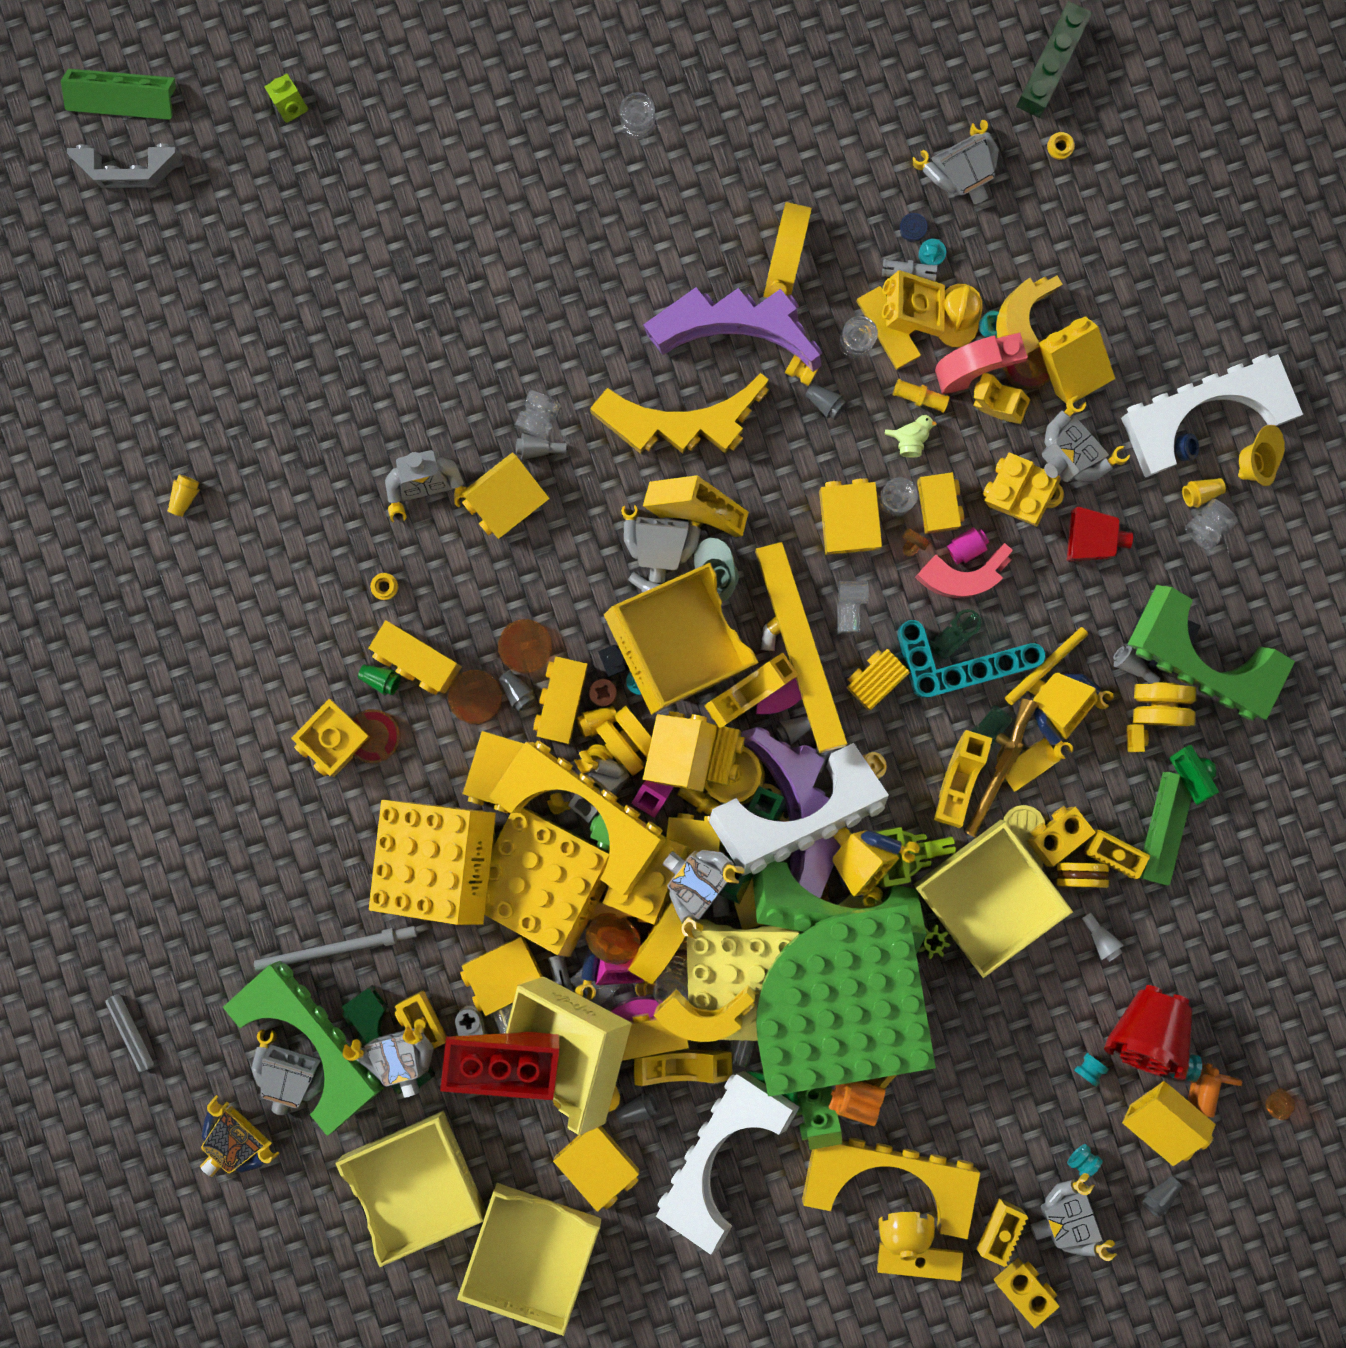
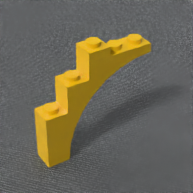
(681, 429)

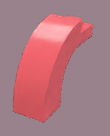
(974, 359)
(955, 584)

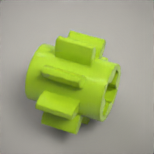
(935, 948)

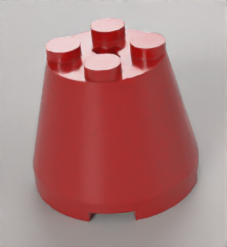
(1154, 1033)

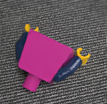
(607, 974)

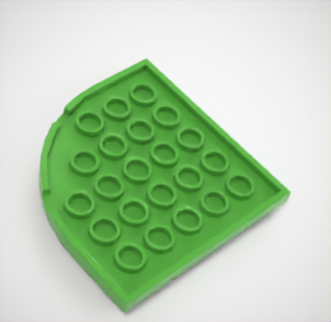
(844, 1004)

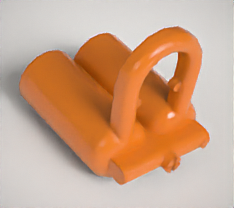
(1206, 1089)
(858, 1101)

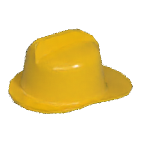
(962, 315)
(1262, 458)

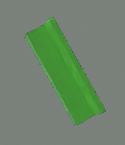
(118, 93)
(1166, 829)

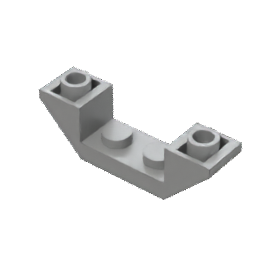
(160, 163)

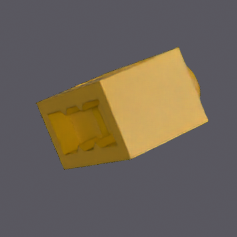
(1063, 841)
(1023, 1295)

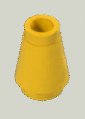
(1200, 492)
(182, 494)
(594, 719)

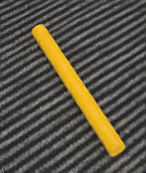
(1046, 666)

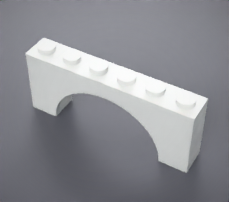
(1259, 386)
(759, 841)
(690, 1203)

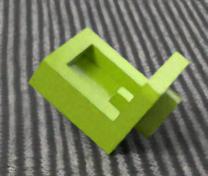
(286, 98)

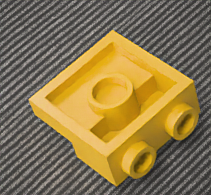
(914, 304)
(1020, 489)
(329, 739)

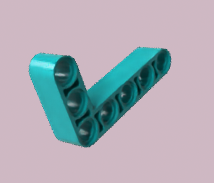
(964, 669)

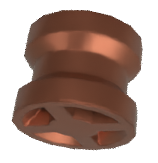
(603, 692)

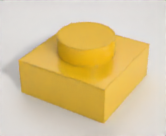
(1136, 738)

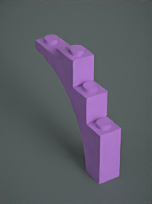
(737, 313)
(795, 774)

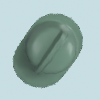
(721, 558)

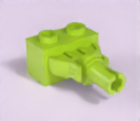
(901, 870)

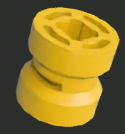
(800, 370)

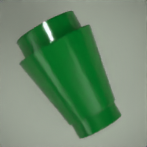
(381, 679)

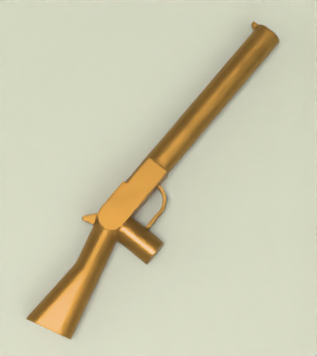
(1005, 761)

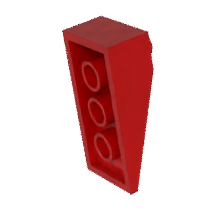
(502, 1064)

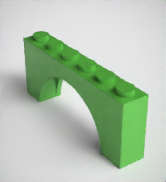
(1165, 638)
(787, 905)
(279, 996)

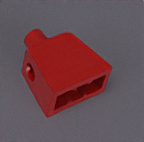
(1095, 536)

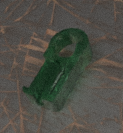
(952, 637)
(993, 723)

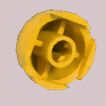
(907, 1234)

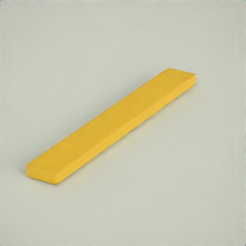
(801, 647)

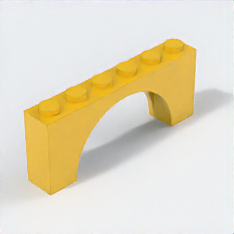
(631, 840)
(950, 1183)

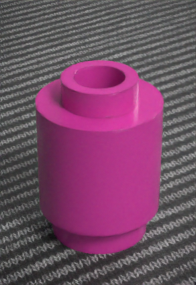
(968, 545)

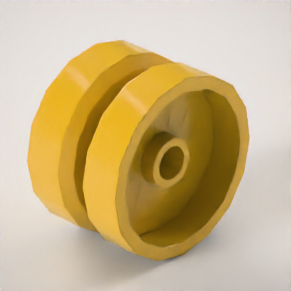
(1164, 704)
(627, 742)
(748, 779)

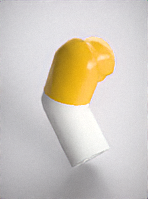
(770, 632)

